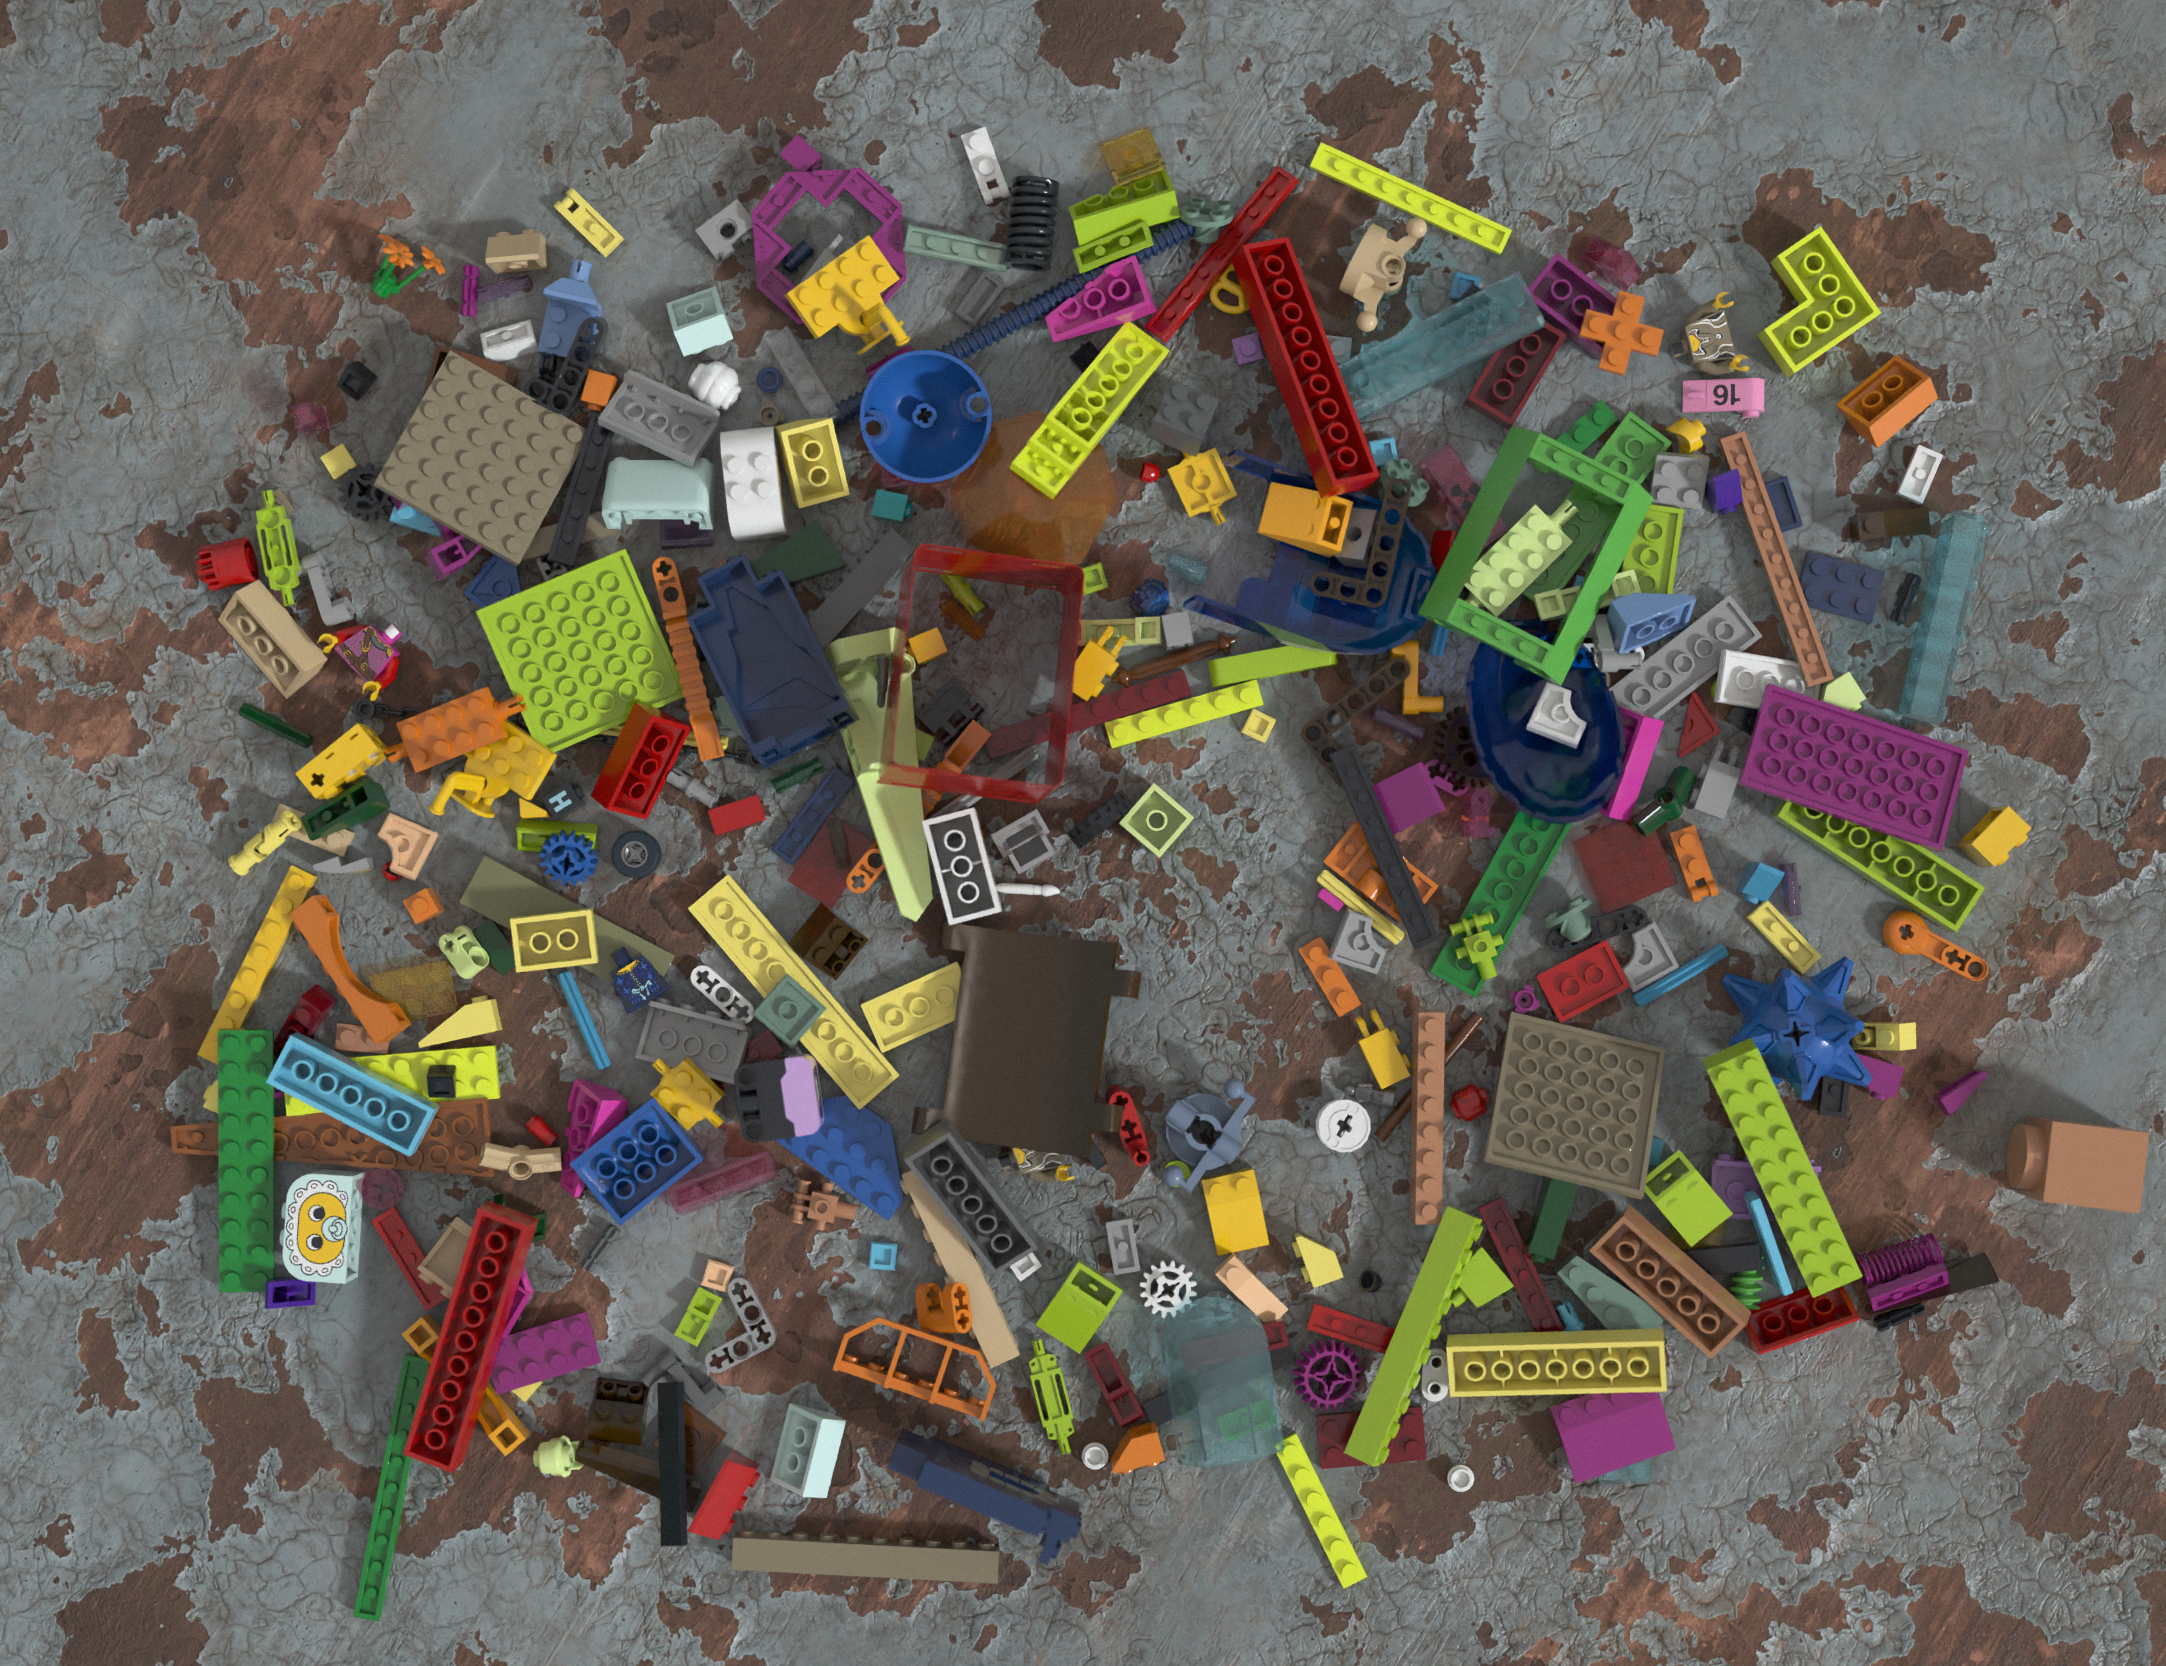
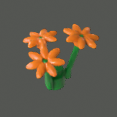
(399, 254)

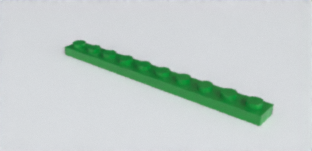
(390, 1493)

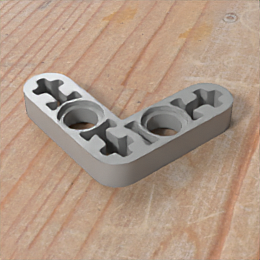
(750, 1337)

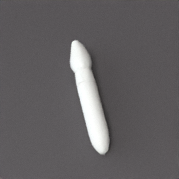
(1028, 889)

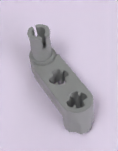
(331, 609)
(1606, 657)

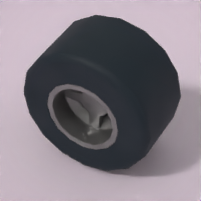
(628, 850)

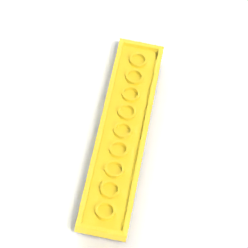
(765, 960)

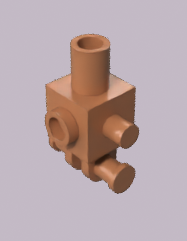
(823, 1205)

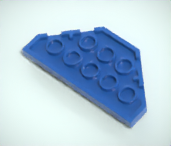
(855, 1153)

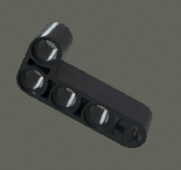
(572, 362)

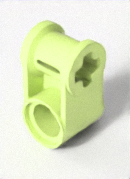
(466, 953)

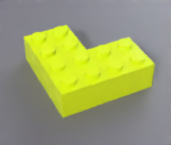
(1828, 298)

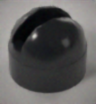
(1370, 1281)

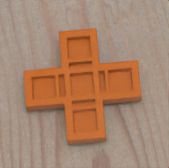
(1621, 333)

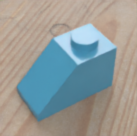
(1759, 882)

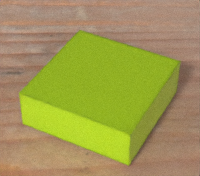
(1094, 579)

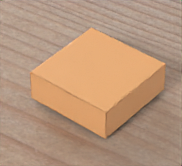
(717, 1275)

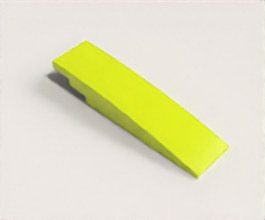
(1089, 409)

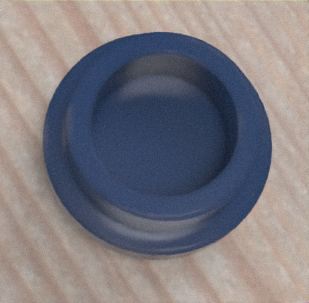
(769, 380)

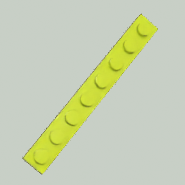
(1410, 199)

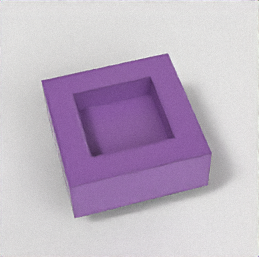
(1247, 349)

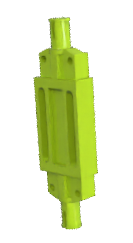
(273, 522)
(1044, 1368)

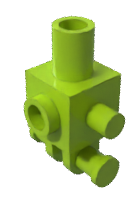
(1478, 946)

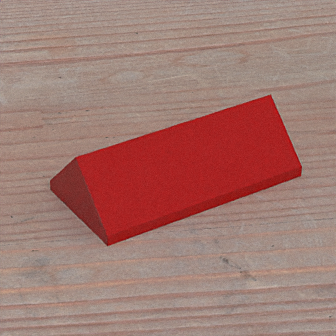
(1797, 1318)

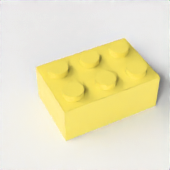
(554, 940)

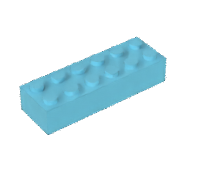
(353, 1094)

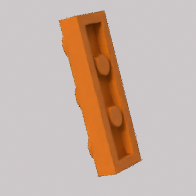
(1329, 977)

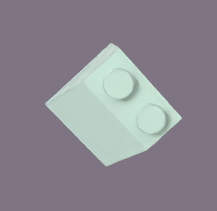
(699, 321)

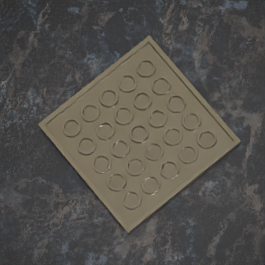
(482, 458)
(1575, 1105)

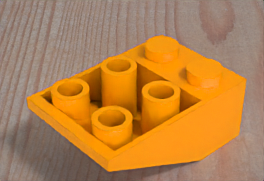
(1305, 519)

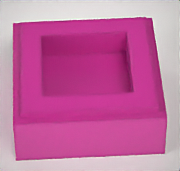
(1329, 899)

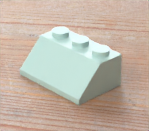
(807, 1451)

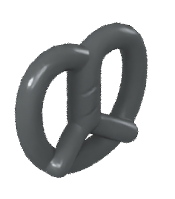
(882, 680)

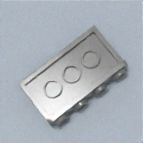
(660, 418)
(705, 1039)

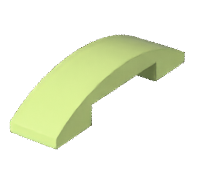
(1556, 602)
(1137, 630)

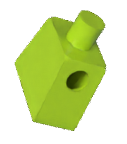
(1480, 1280)

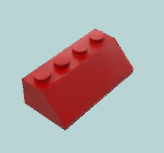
(640, 761)

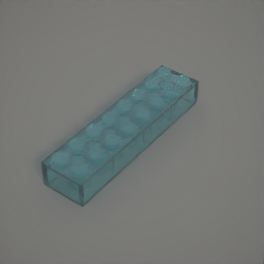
(1440, 345)
(1942, 619)

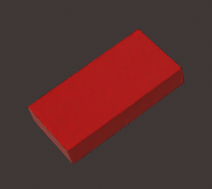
(737, 815)

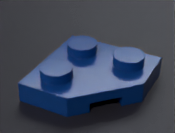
(494, 582)

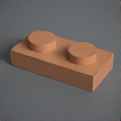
(353, 1038)

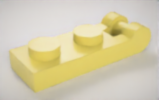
(589, 223)

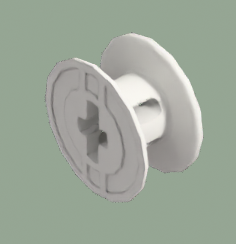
(1358, 1125)

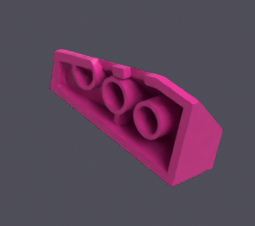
(1107, 301)
(593, 1115)

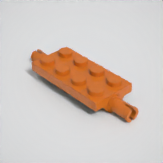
(453, 729)

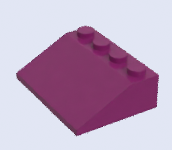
(1610, 1431)

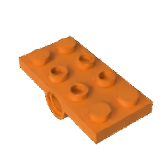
(1356, 865)

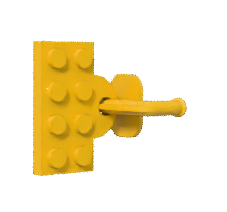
(850, 297)
(493, 769)

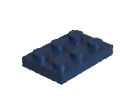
(1840, 587)

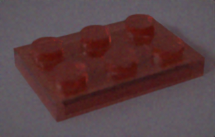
(818, 871)

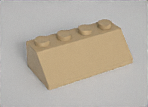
(272, 638)

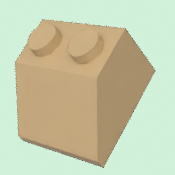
(516, 252)

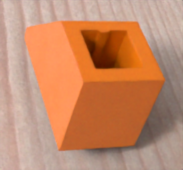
(1137, 1449)

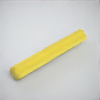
(1357, 904)

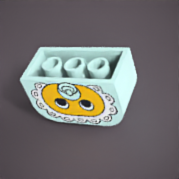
(323, 1226)

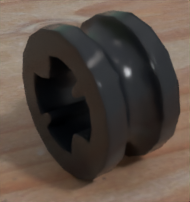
(547, 364)

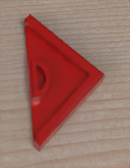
(1697, 726)

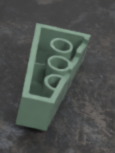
(1605, 1298)

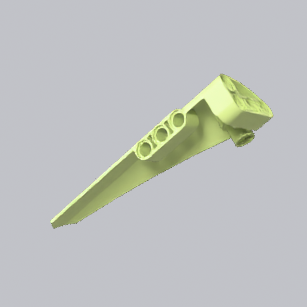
(892, 810)

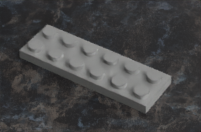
(1686, 660)

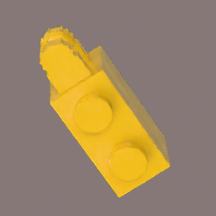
(1094, 664)
(1381, 1052)

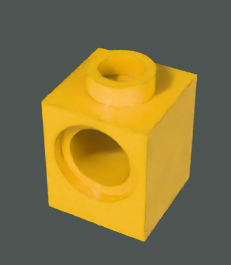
(927, 646)

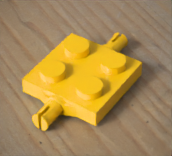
(1202, 484)
(687, 1093)

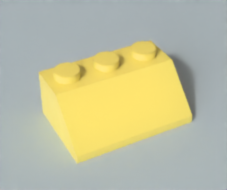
(812, 461)

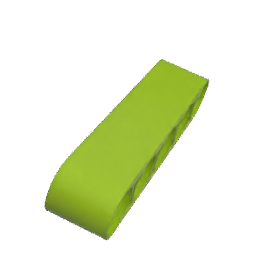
(1267, 664)

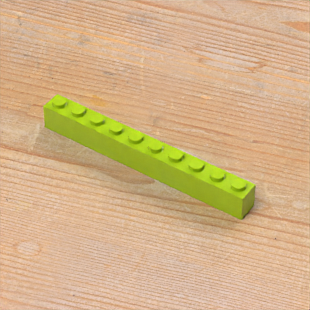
(1413, 1336)

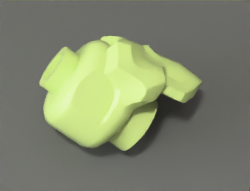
(557, 1457)

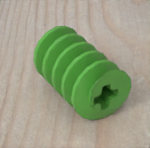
(1746, 1287)

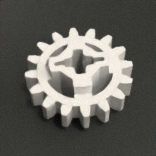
(1174, 1298)

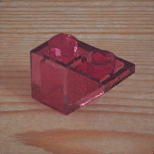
(1611, 263)

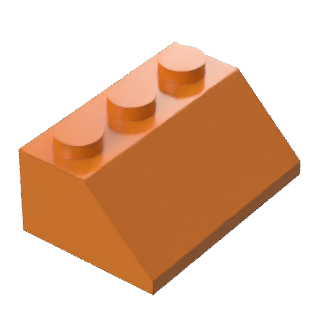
(1887, 400)

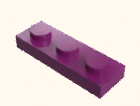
(1907, 1286)

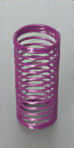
(1928, 1249)

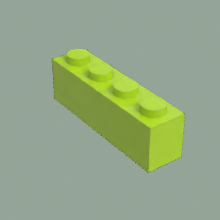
(1146, 199)

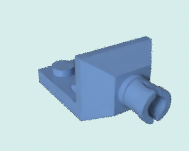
(569, 304)

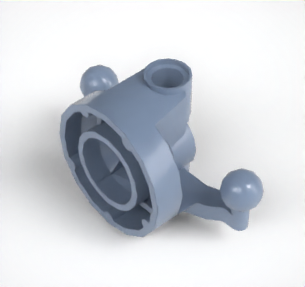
(1221, 1115)

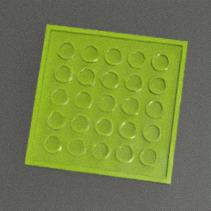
(582, 651)

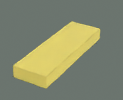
(1783, 936)

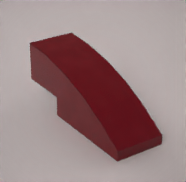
(1114, 1385)

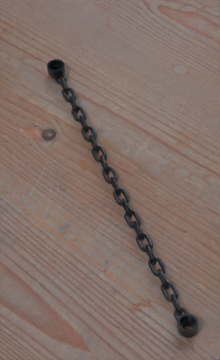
(358, 705)

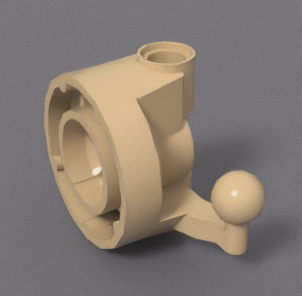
(1376, 266)

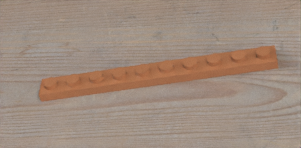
(1777, 562)

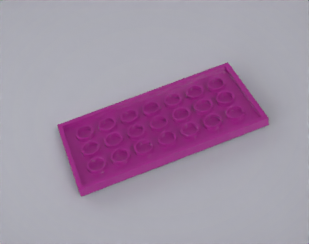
(1853, 767)

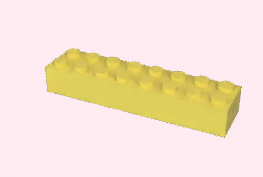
(1556, 1362)

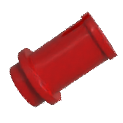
(541, 1130)

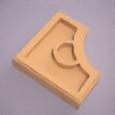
(408, 844)

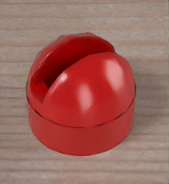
(1149, 472)
(388, 876)

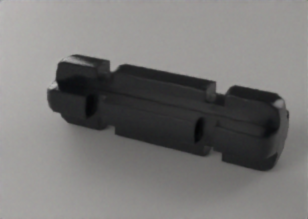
(1905, 598)
(1898, 1316)

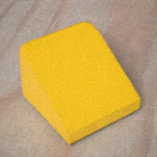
(531, 810)

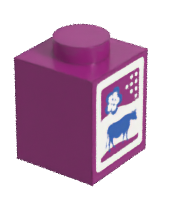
(801, 156)

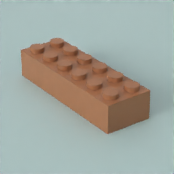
(1670, 1281)

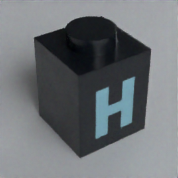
(564, 800)

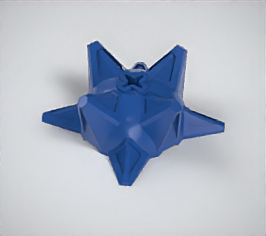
(1818, 1013)

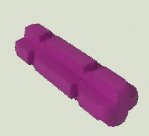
(469, 292)

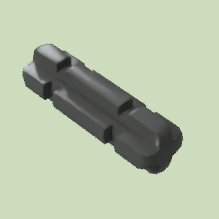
(600, 1248)

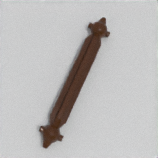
(1173, 660)

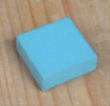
(1383, 450)
(883, 1255)

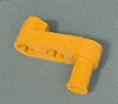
(1411, 701)

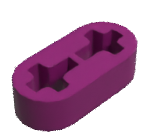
(1442, 783)

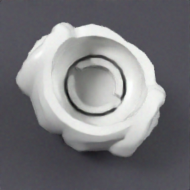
(715, 385)

